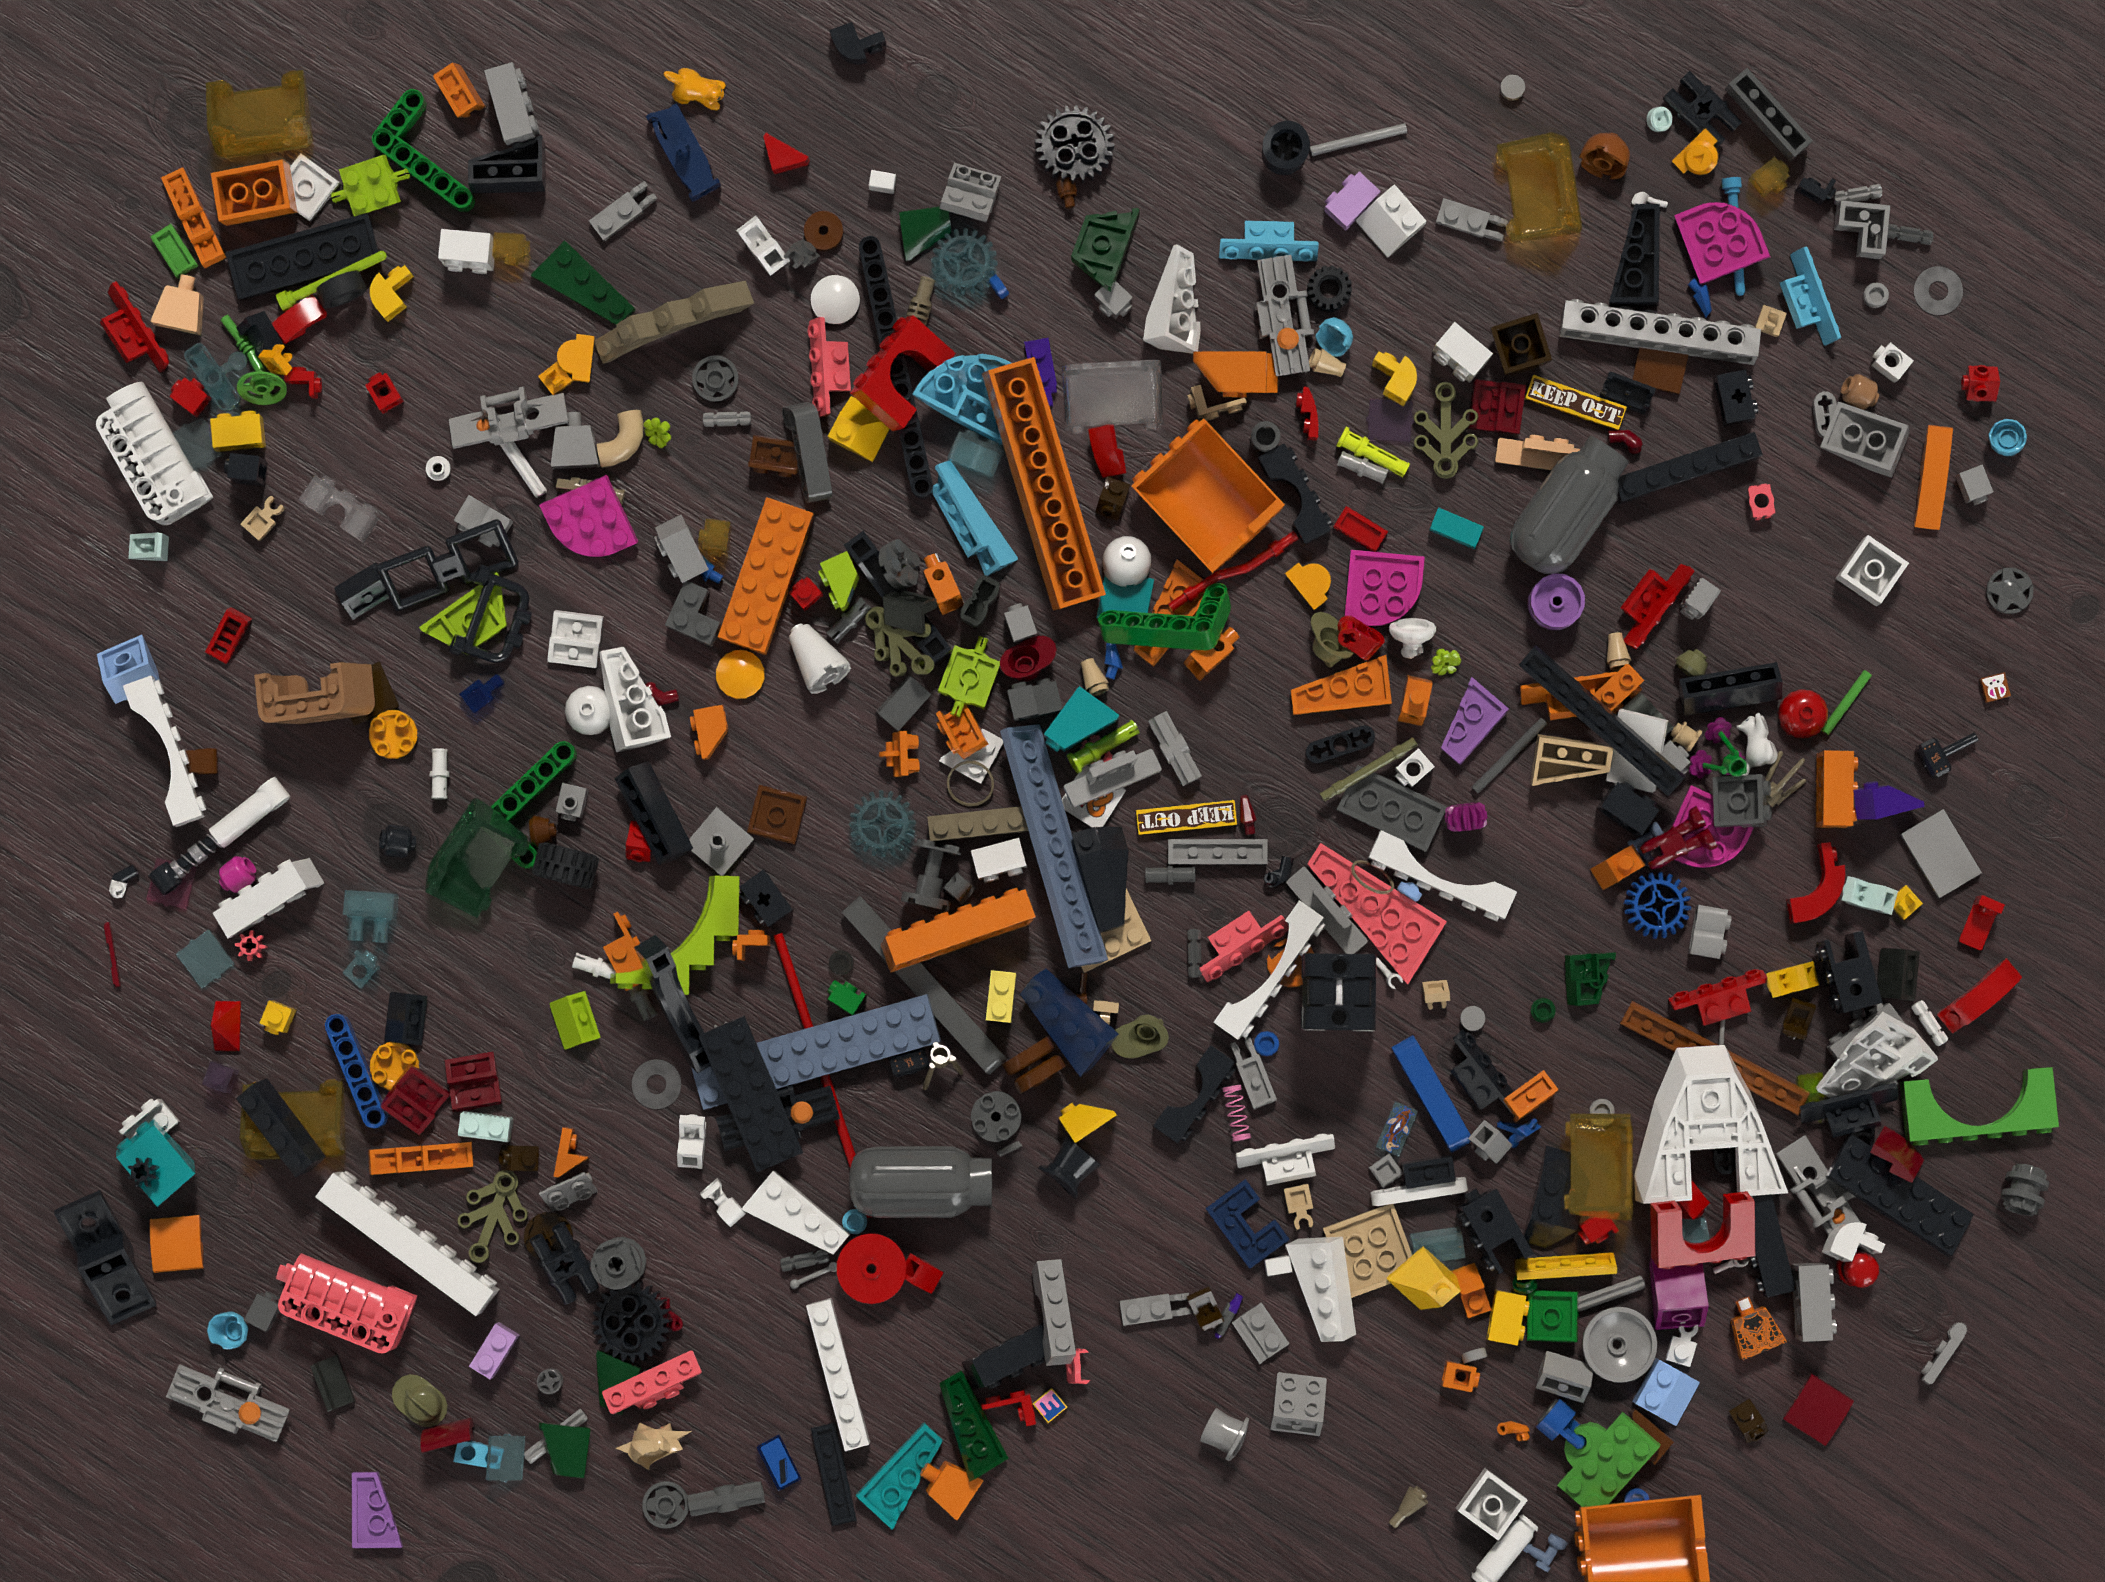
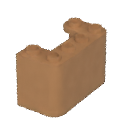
(343, 694)

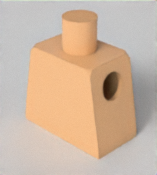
(180, 307)

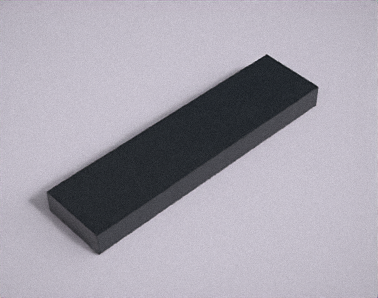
(834, 1474)

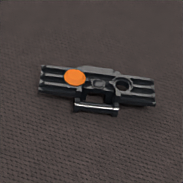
(804, 1112)

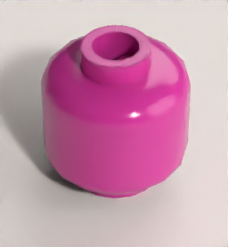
(237, 874)

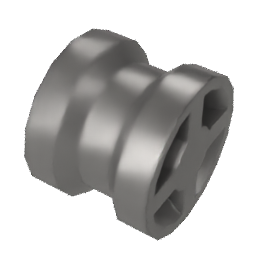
(545, 1382)

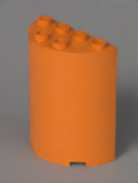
(1207, 495)
(1643, 1541)

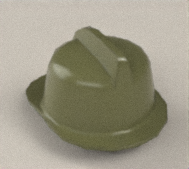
(1326, 639)
(1140, 1037)
(419, 1400)

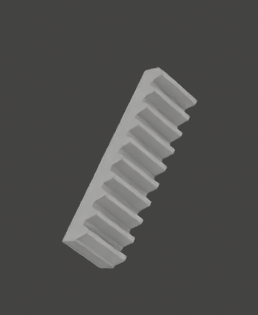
(1217, 851)

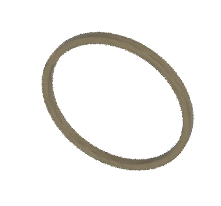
(964, 803)
(1368, 887)

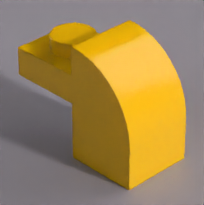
(384, 295)
(1402, 376)
(1792, 979)

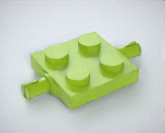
(370, 185)
(969, 677)

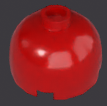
(1803, 713)

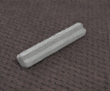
(1610, 1293)
(538, 1449)

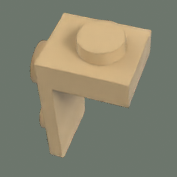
(1197, 400)

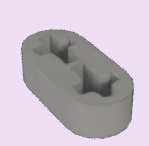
(1818, 411)

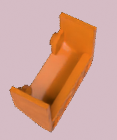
(1238, 371)

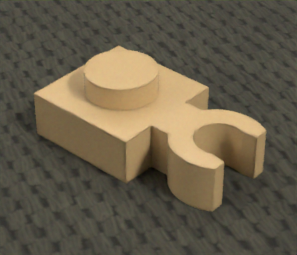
(260, 521)
(1298, 1201)

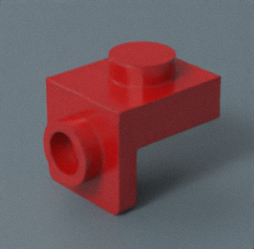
(299, 375)
(636, 845)

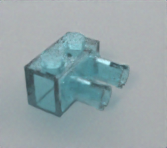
(363, 904)

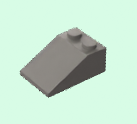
(1866, 439)

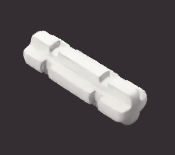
(1929, 1023)

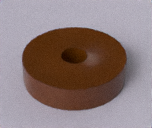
(816, 222)

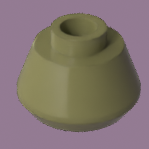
(1692, 663)

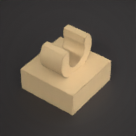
(1770, 320)
(1436, 992)
(1105, 1009)

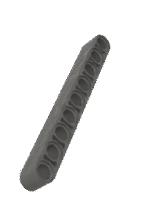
(923, 983)

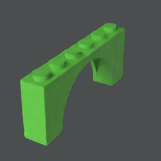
(2033, 1110)

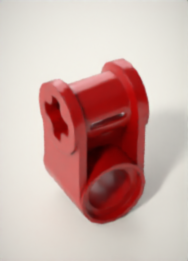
(1359, 637)

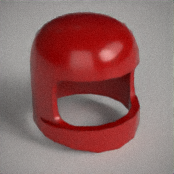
(1861, 1271)

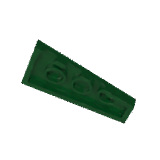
(578, 280)
(972, 1429)

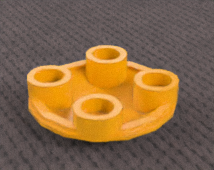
(740, 674)
(392, 734)
(390, 1062)

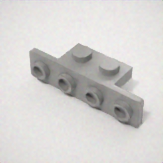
(1112, 775)
(1322, 901)

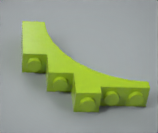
(717, 919)

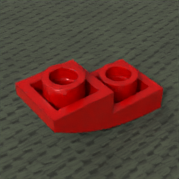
(298, 318)
(1307, 407)
(1105, 450)

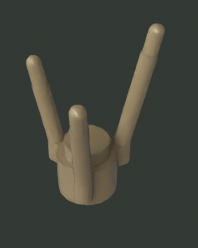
(1776, 792)
(940, 1058)

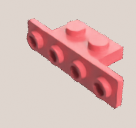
(828, 364)
(1239, 941)
(653, 1384)

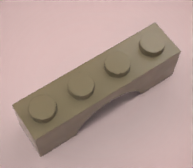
(977, 824)

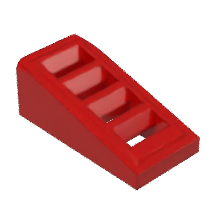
(225, 621)

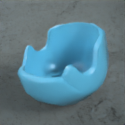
(1334, 336)
(2007, 437)
(227, 1330)

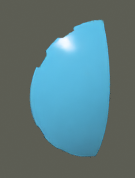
(961, 394)

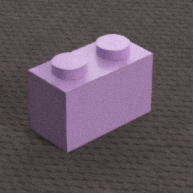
(1351, 200)
(494, 1350)

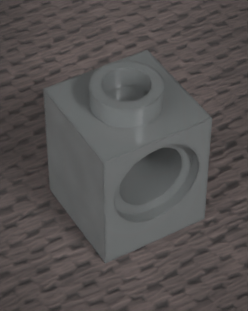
(263, 1311)

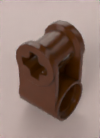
(202, 761)

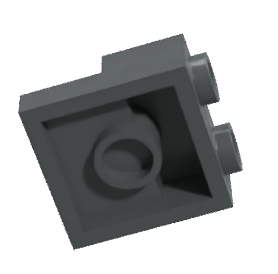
(1741, 801)

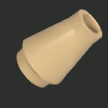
(1324, 362)
(1617, 652)
(1093, 678)

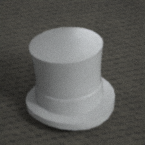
(1225, 1433)

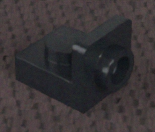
(1812, 190)

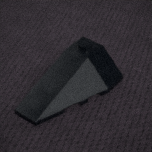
(1104, 866)

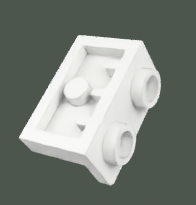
(150, 1110)

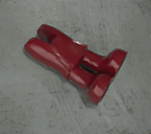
(1674, 844)

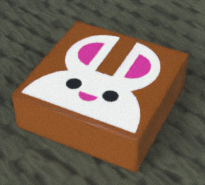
(1995, 687)

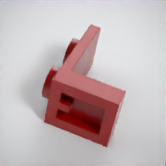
(1980, 921)
(1025, 1411)

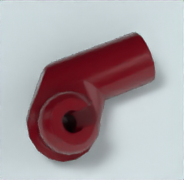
(1628, 437)
(660, 697)
(677, 1323)

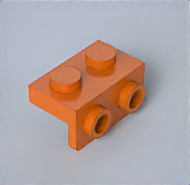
(1618, 687)
(963, 732)
(754, 938)

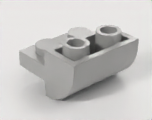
(970, 192)

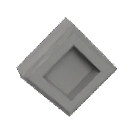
(1386, 1170)

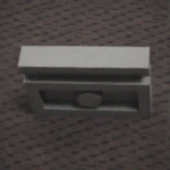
(1260, 1333)

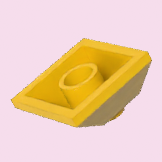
(858, 430)
(1084, 1119)
(1425, 1280)

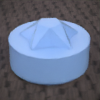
(1410, 890)

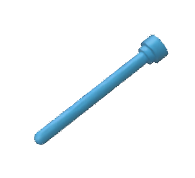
(1732, 187)

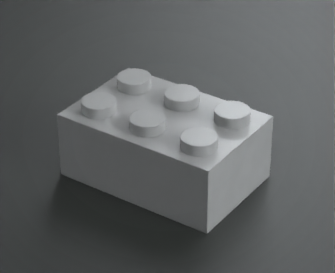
(512, 104)
(1813, 1302)

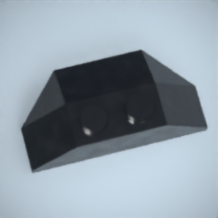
(1547, 1216)

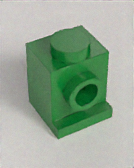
(845, 996)

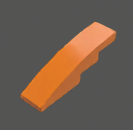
(193, 217)
(1933, 477)
(420, 1158)

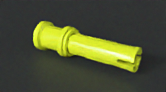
(1364, 448)

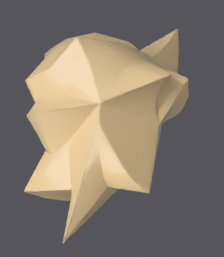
(653, 1444)

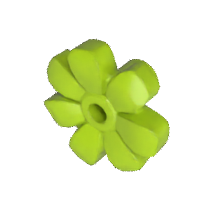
(657, 431)
(1445, 661)

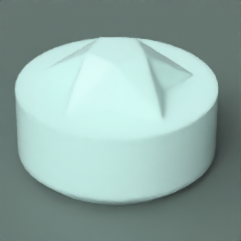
(1659, 119)

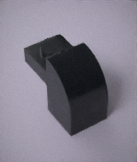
(851, 48)

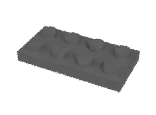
(1393, 809)

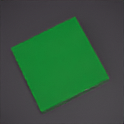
(1552, 1316)

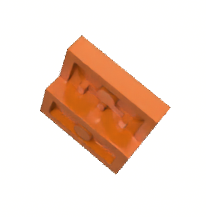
(176, 1243)

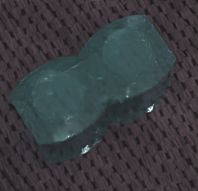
(975, 454)

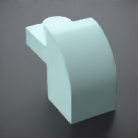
(1869, 895)

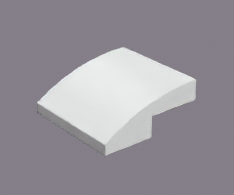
(575, 639)

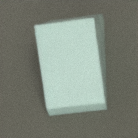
(149, 546)

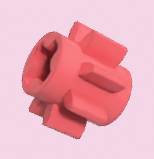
(256, 940)

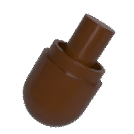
(1066, 191)

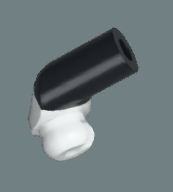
(120, 879)

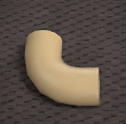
(626, 442)

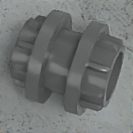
(2024, 1189)

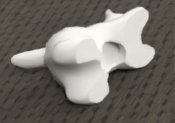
(1759, 749)

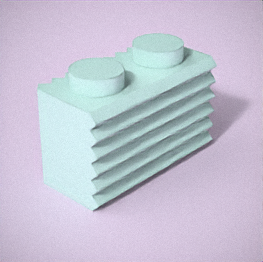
(485, 1126)

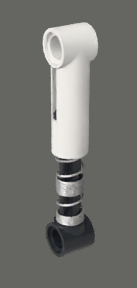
(266, 799)

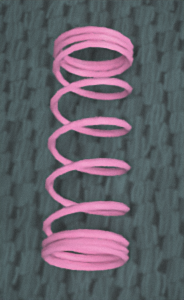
(1232, 1089)

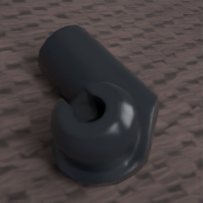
(1280, 875)

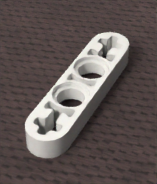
(1401, 1194)

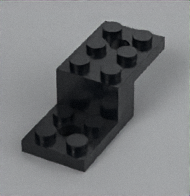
(105, 1257)

